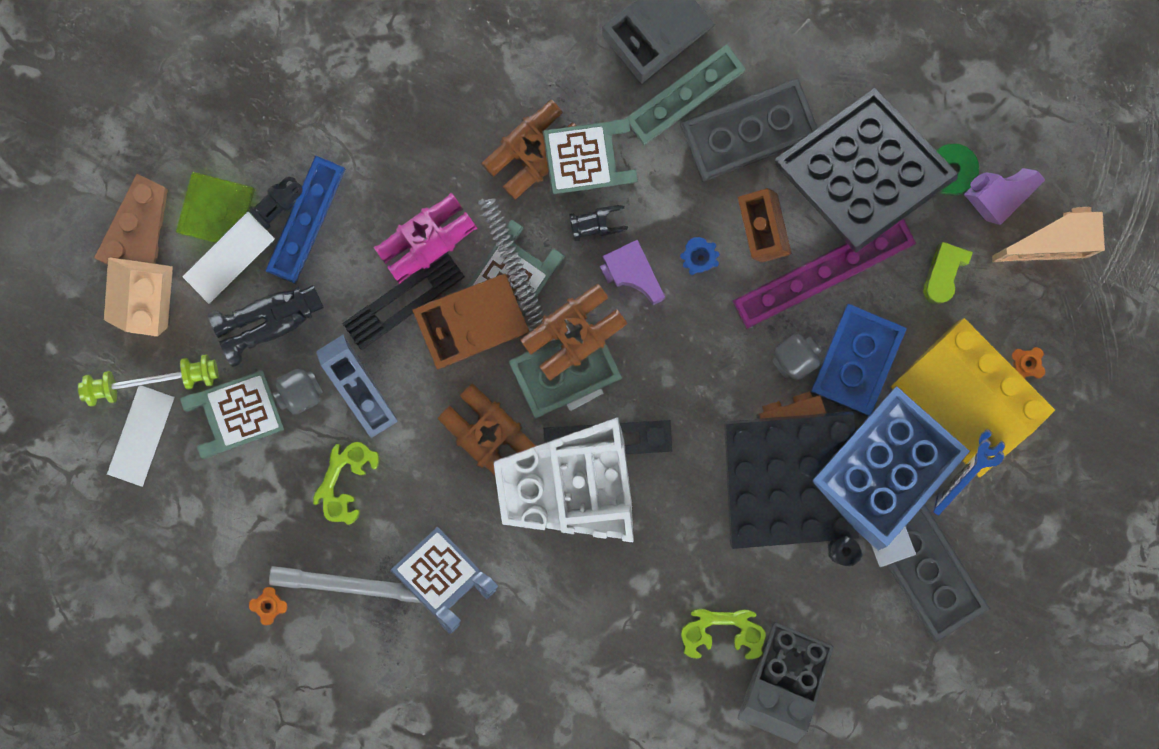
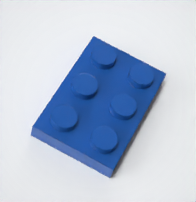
(858, 360)

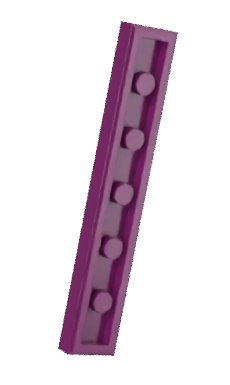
(819, 275)

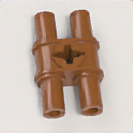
(514, 147)
(575, 314)
(490, 416)

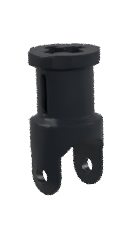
(279, 198)
(594, 223)
(835, 551)

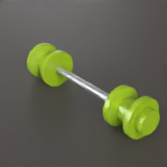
(91, 389)

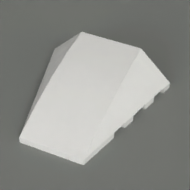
(570, 484)

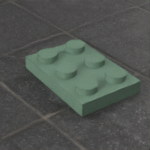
(572, 384)

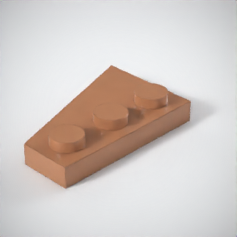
(136, 224)

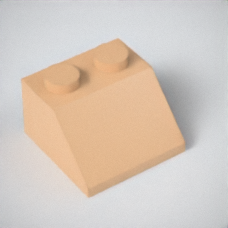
(138, 296)

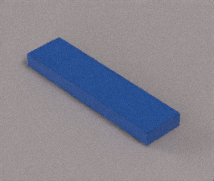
(305, 219)

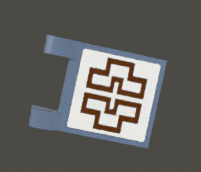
(441, 576)

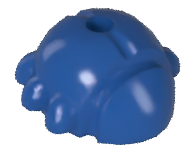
(696, 247)

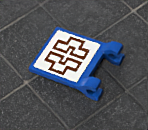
(979, 461)

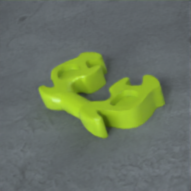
(337, 508)
(751, 634)

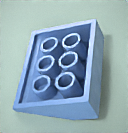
(889, 468)

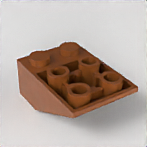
(471, 321)

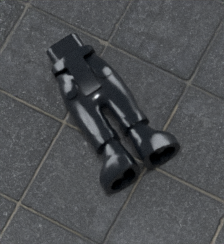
(281, 312)

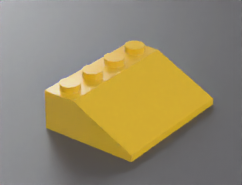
(972, 390)

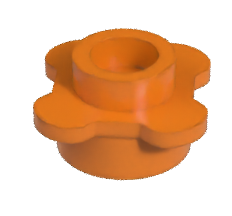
(1034, 356)
(277, 605)

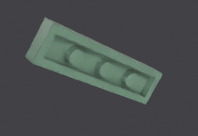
(685, 94)

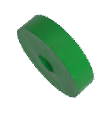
(966, 164)

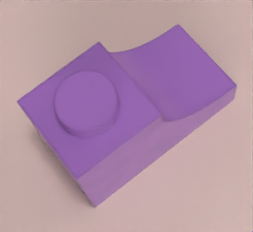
(999, 196)
(630, 268)

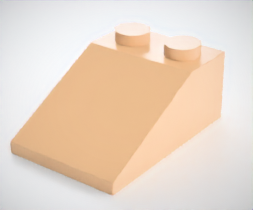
(1070, 237)

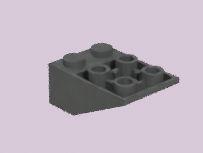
(654, 33)
(786, 683)

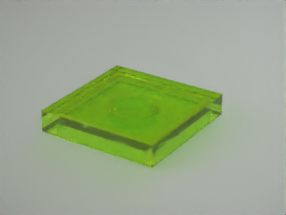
(212, 207)

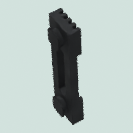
(366, 327)
(653, 435)

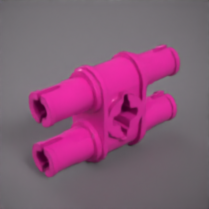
(427, 250)

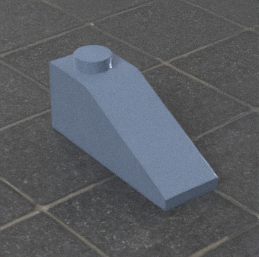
(356, 386)

